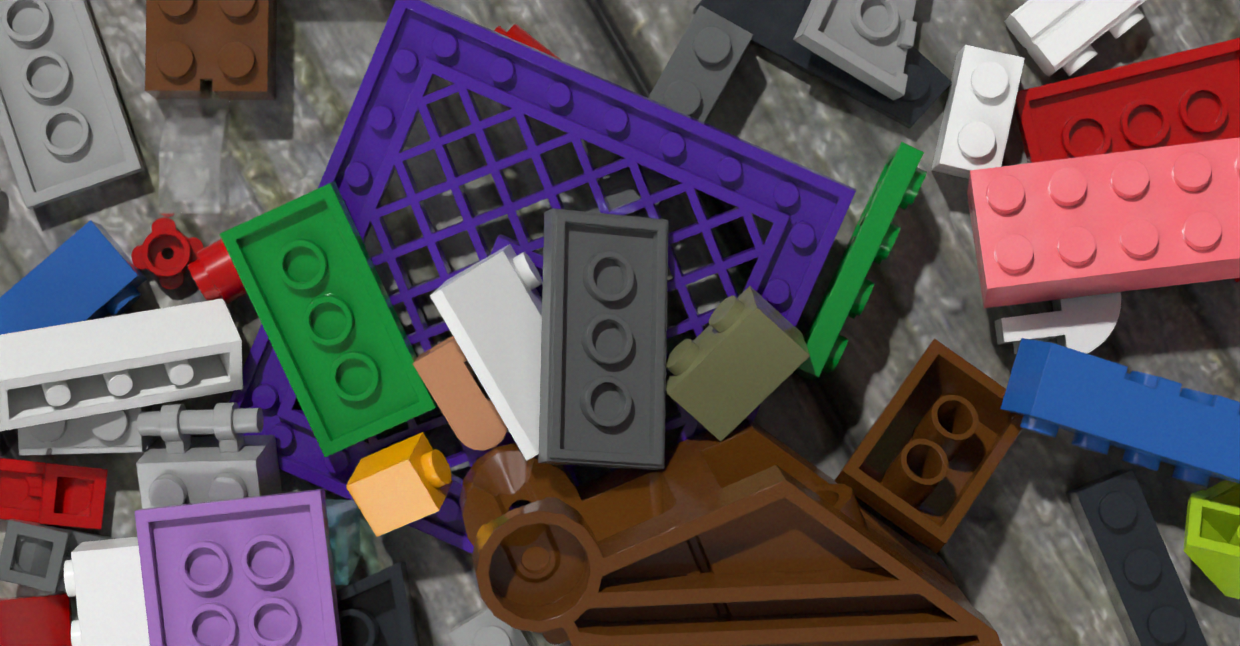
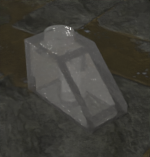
(195, 160)

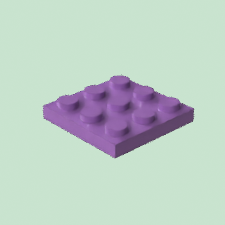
(239, 572)

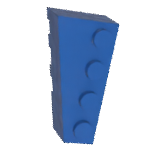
(1129, 411)

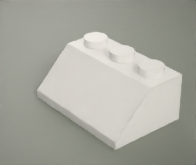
(499, 329)

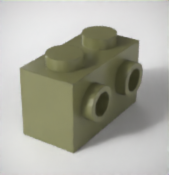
(734, 362)

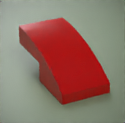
(52, 493)

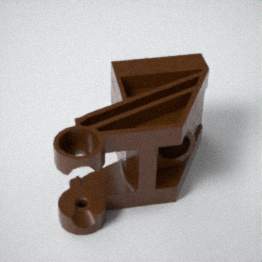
(710, 551)

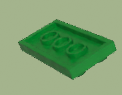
(868, 244)
(328, 318)

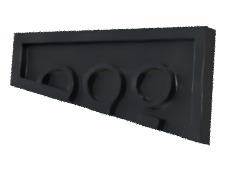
(774, 29)

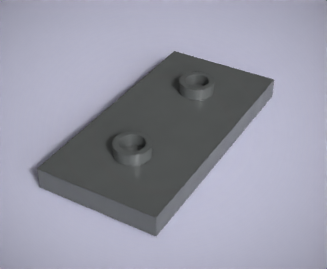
(603, 340)

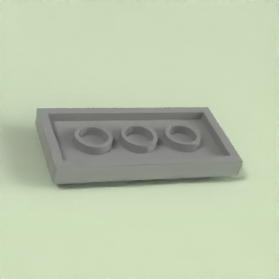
(59, 102)

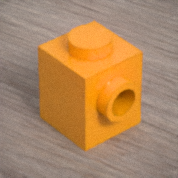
(400, 484)

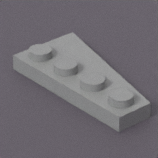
(862, 39)

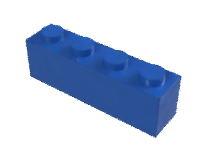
(73, 284)

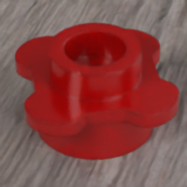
(150, 256)

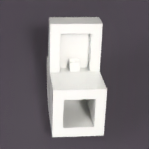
(1075, 322)

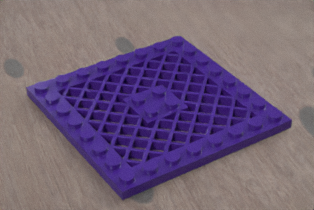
(432, 41)

